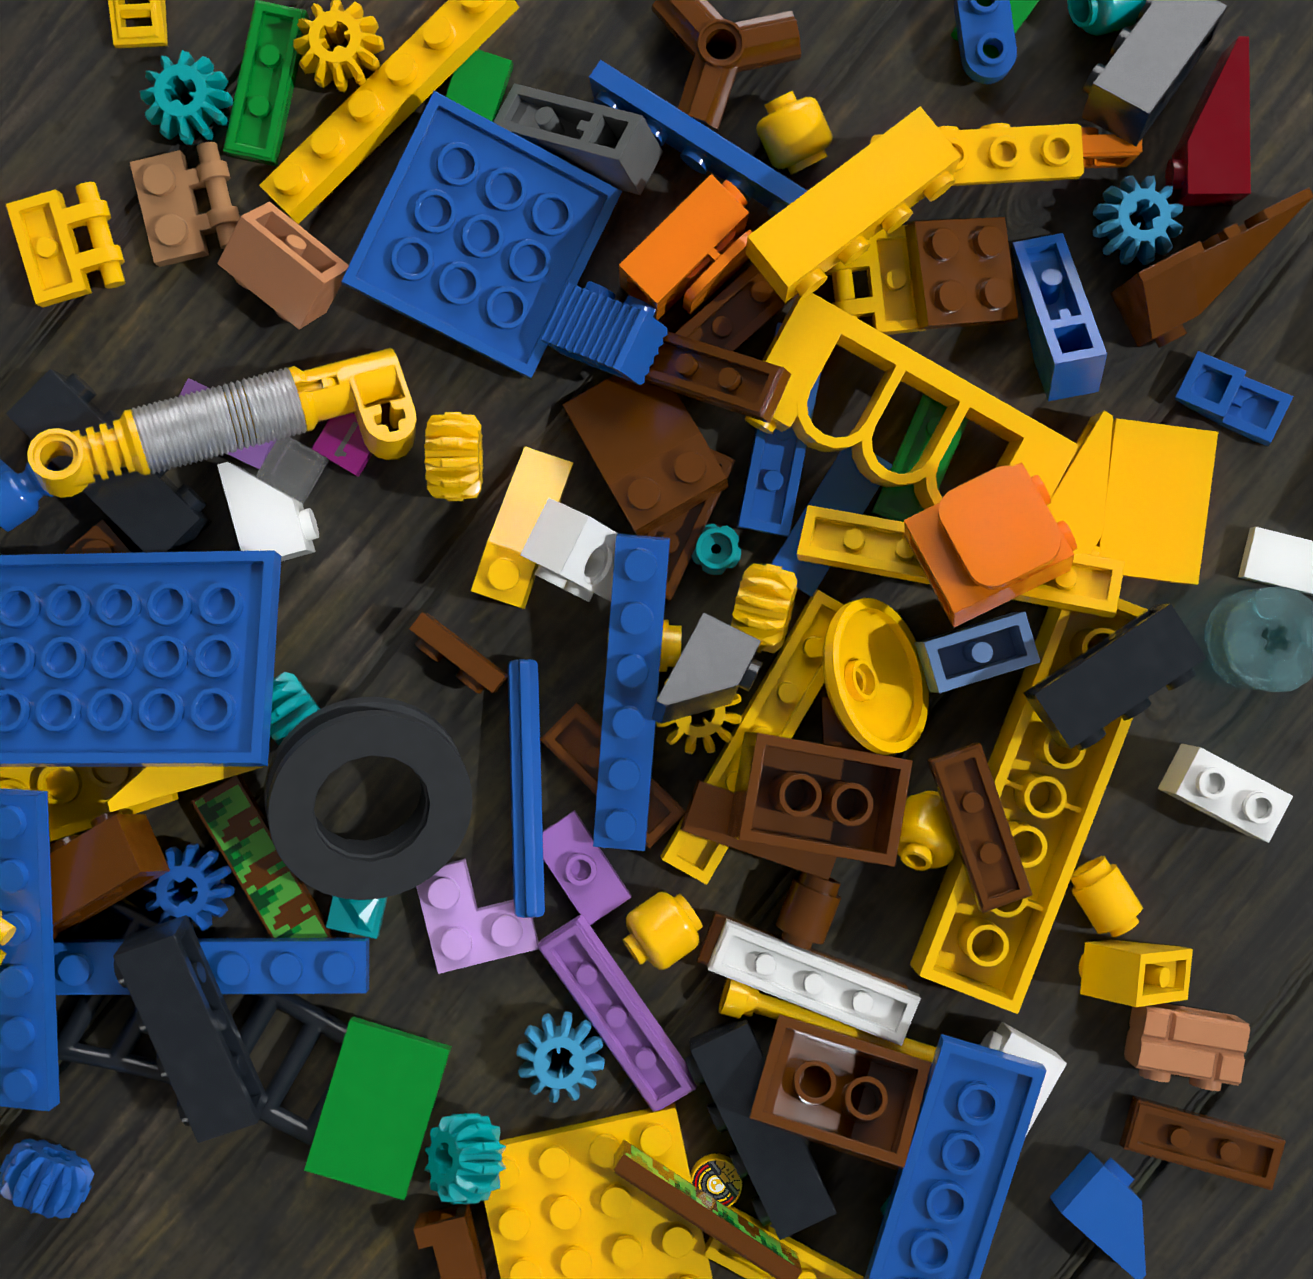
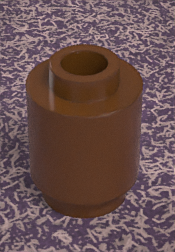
(808, 910)

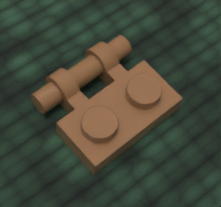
(170, 206)

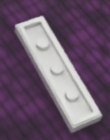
(814, 982)

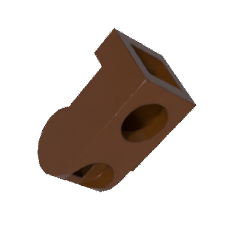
(453, 1240)

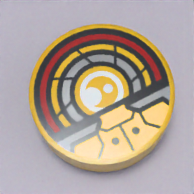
(717, 1178)

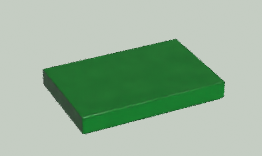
(377, 1108)

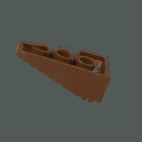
(1183, 285)

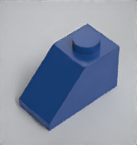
(1105, 1210)

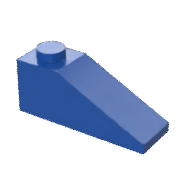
(1058, 318)

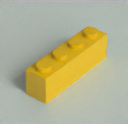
(853, 205)

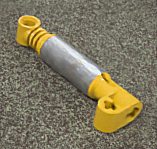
(221, 422)

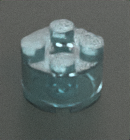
(1239, 649)

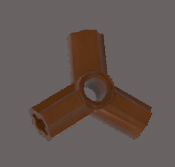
(753, 41)

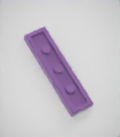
(617, 1013)

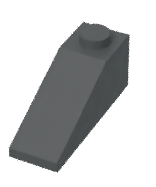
(591, 136)

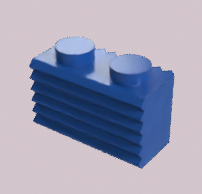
(605, 332)

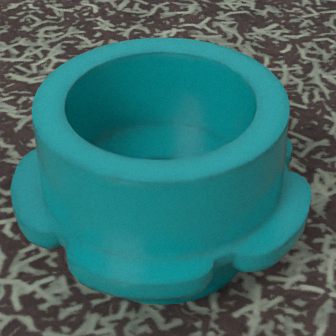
(730, 552)

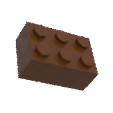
(819, 798)

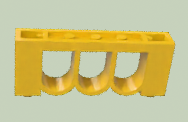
(804, 347)

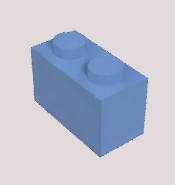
(977, 652)

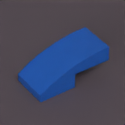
(1232, 399)

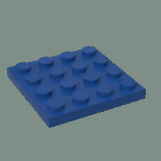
(480, 235)

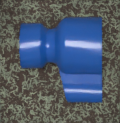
(19, 495)

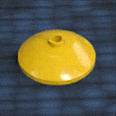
(875, 676)

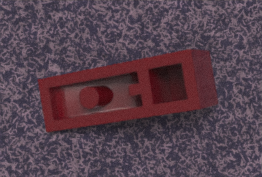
(1214, 150)

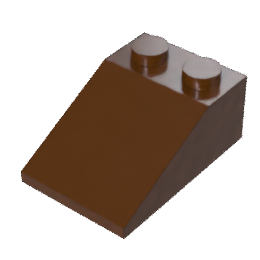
(646, 450)
(840, 1092)

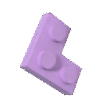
(463, 932)

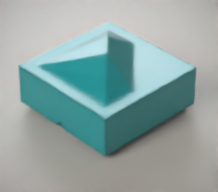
(357, 916)

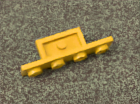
(1015, 153)

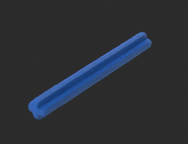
(526, 788)

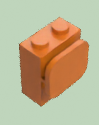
(690, 250)
(990, 542)

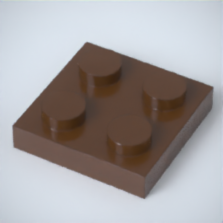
(961, 272)

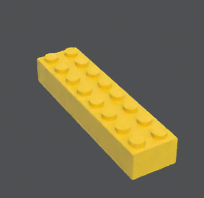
(1050, 807)

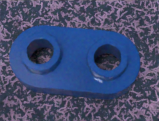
(982, 27)

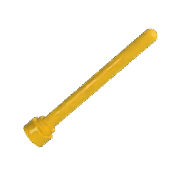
(742, 999)

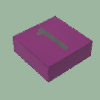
(343, 444)

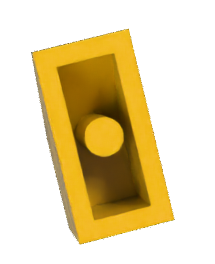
(1135, 972)

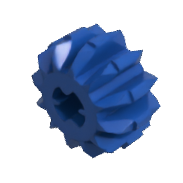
(208, 884)
(45, 1178)

